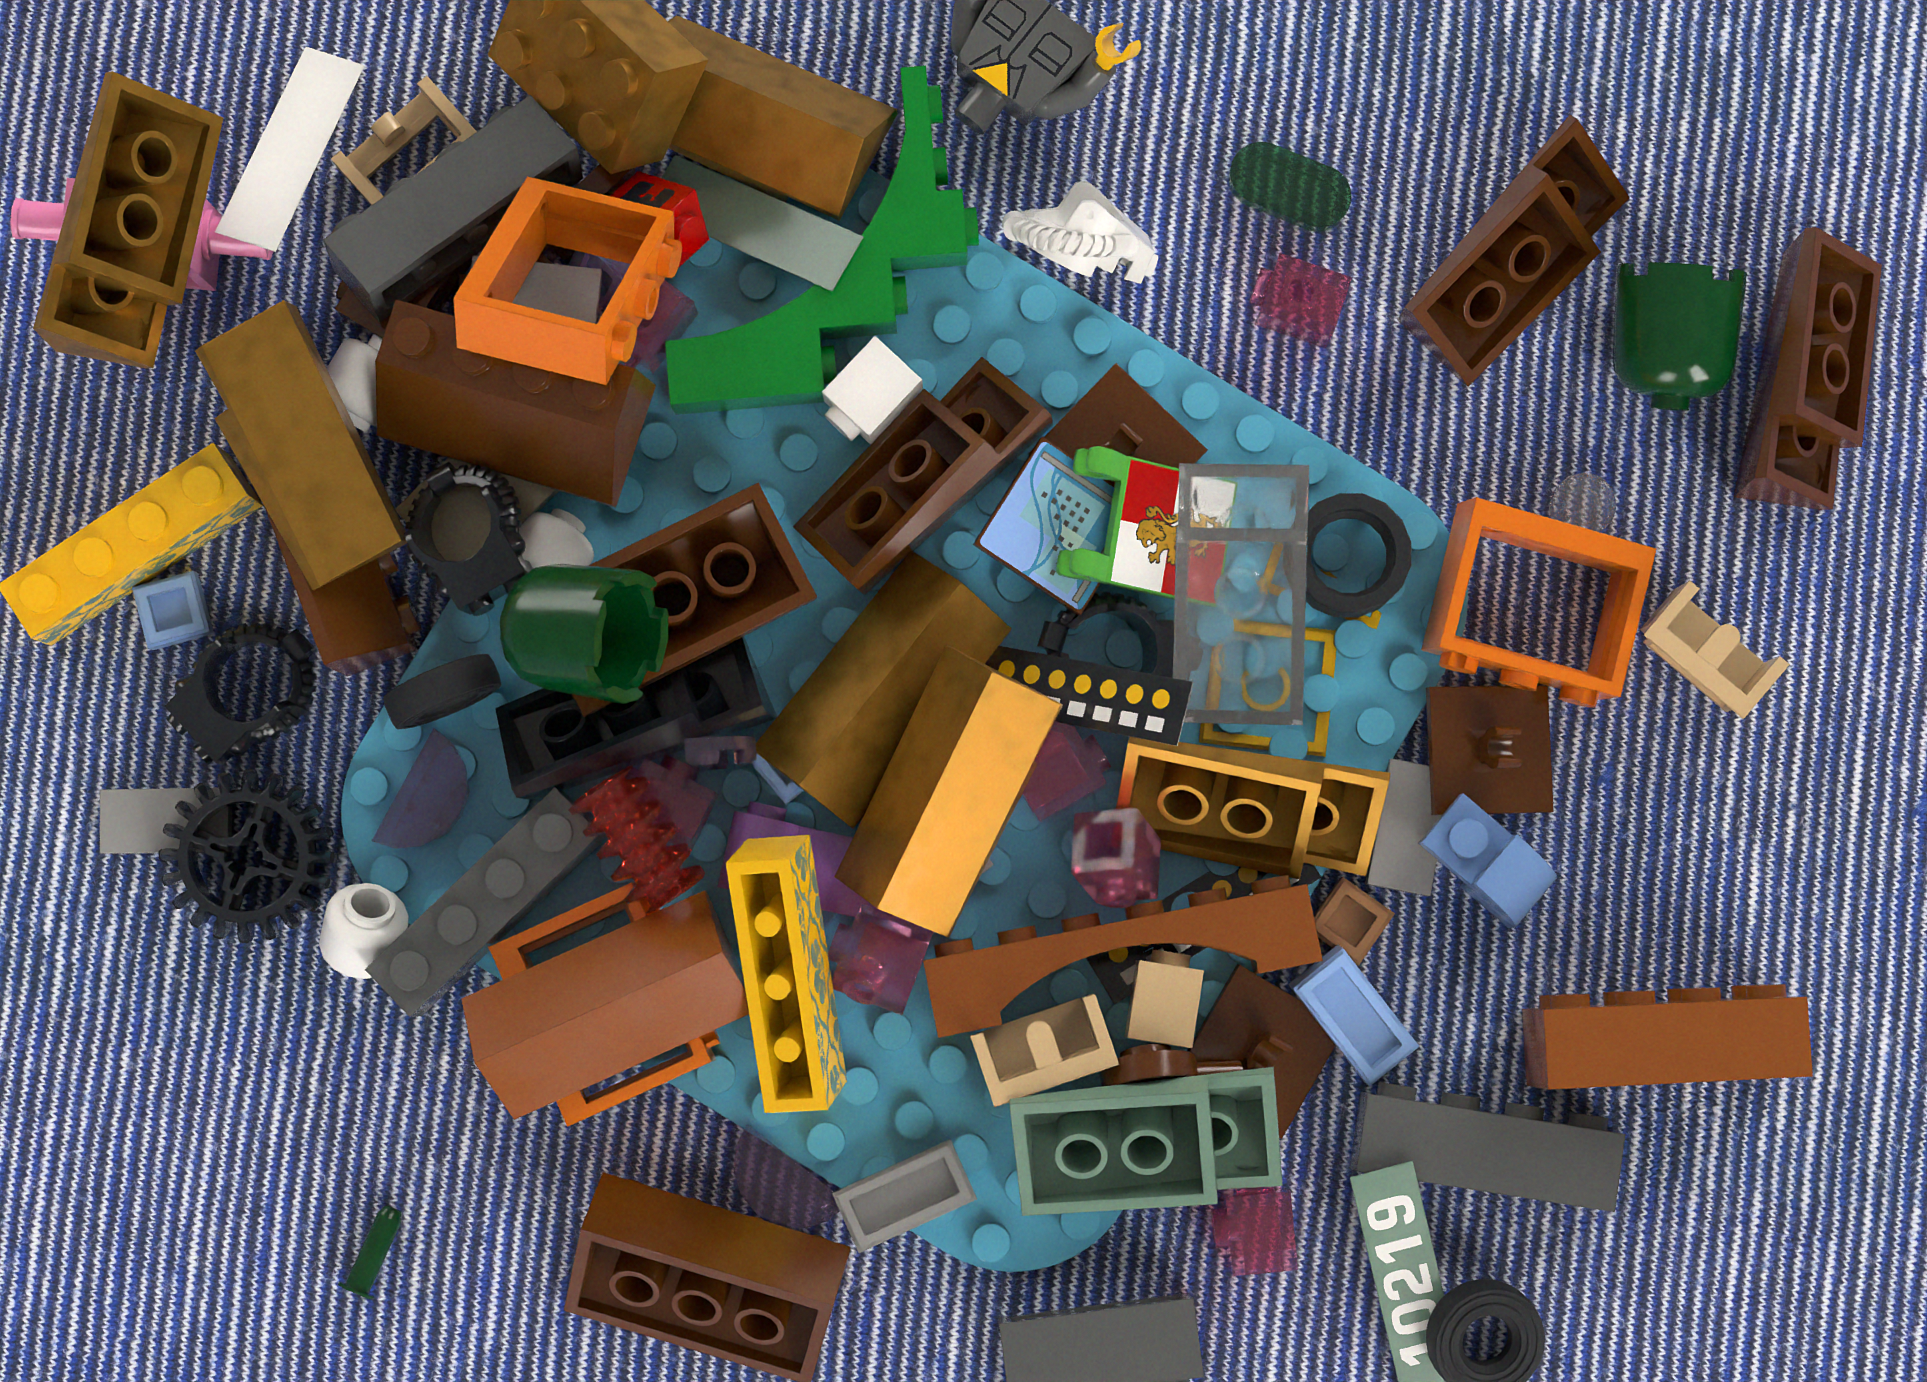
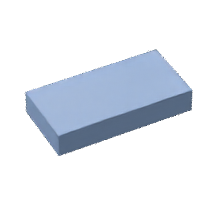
(1353, 1015)

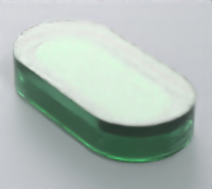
(1289, 186)

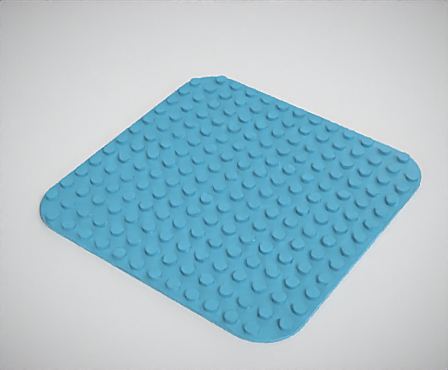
(903, 1080)

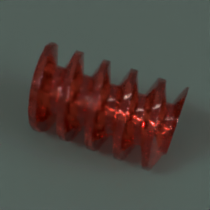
(637, 840)

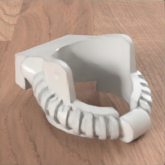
(1084, 234)

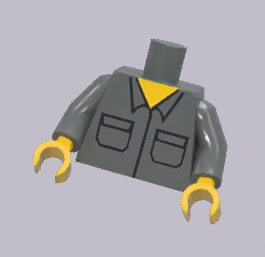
(1028, 60)

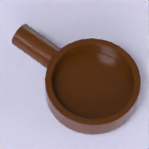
(1158, 1063)

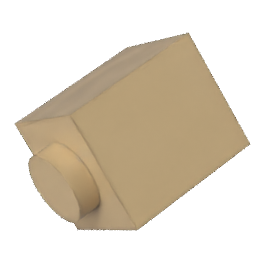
(1164, 1000)

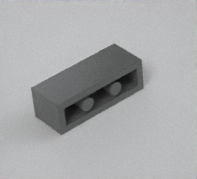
(1105, 1342)

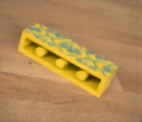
(130, 545)
(786, 973)

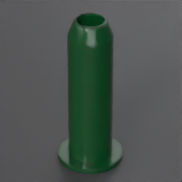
(373, 1252)

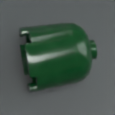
(1676, 331)
(584, 630)

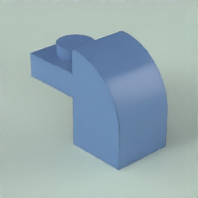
(1493, 864)

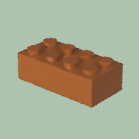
(1675, 1041)

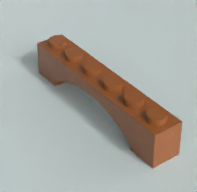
(1267, 928)

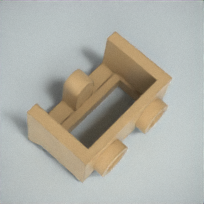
(395, 132)
(1709, 653)
(1044, 1049)

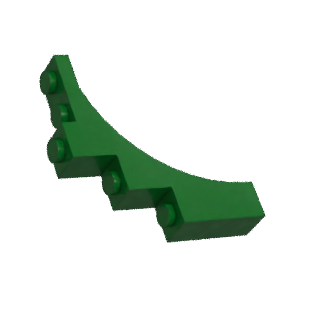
(782, 353)

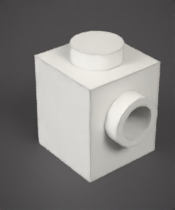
(870, 392)

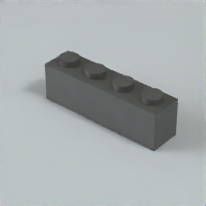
(449, 208)
(484, 904)
(1490, 1150)

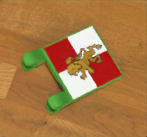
(1140, 525)

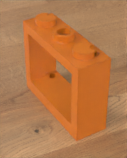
(580, 222)
(1629, 578)
(513, 957)

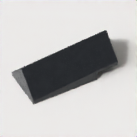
(555, 746)

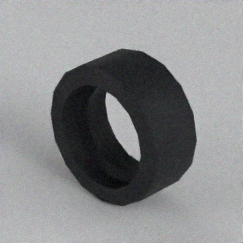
(1397, 547)

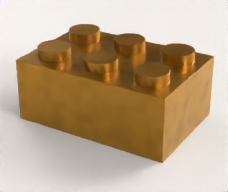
(602, 72)

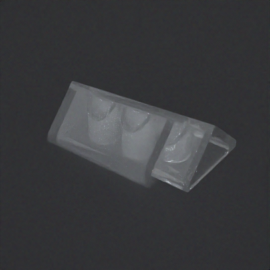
(1242, 592)

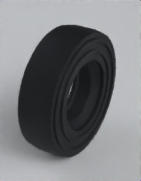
(442, 691)
(1477, 1300)

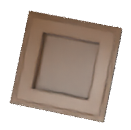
(1351, 920)

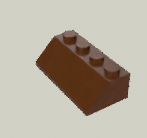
(504, 412)
(357, 616)
(705, 1278)

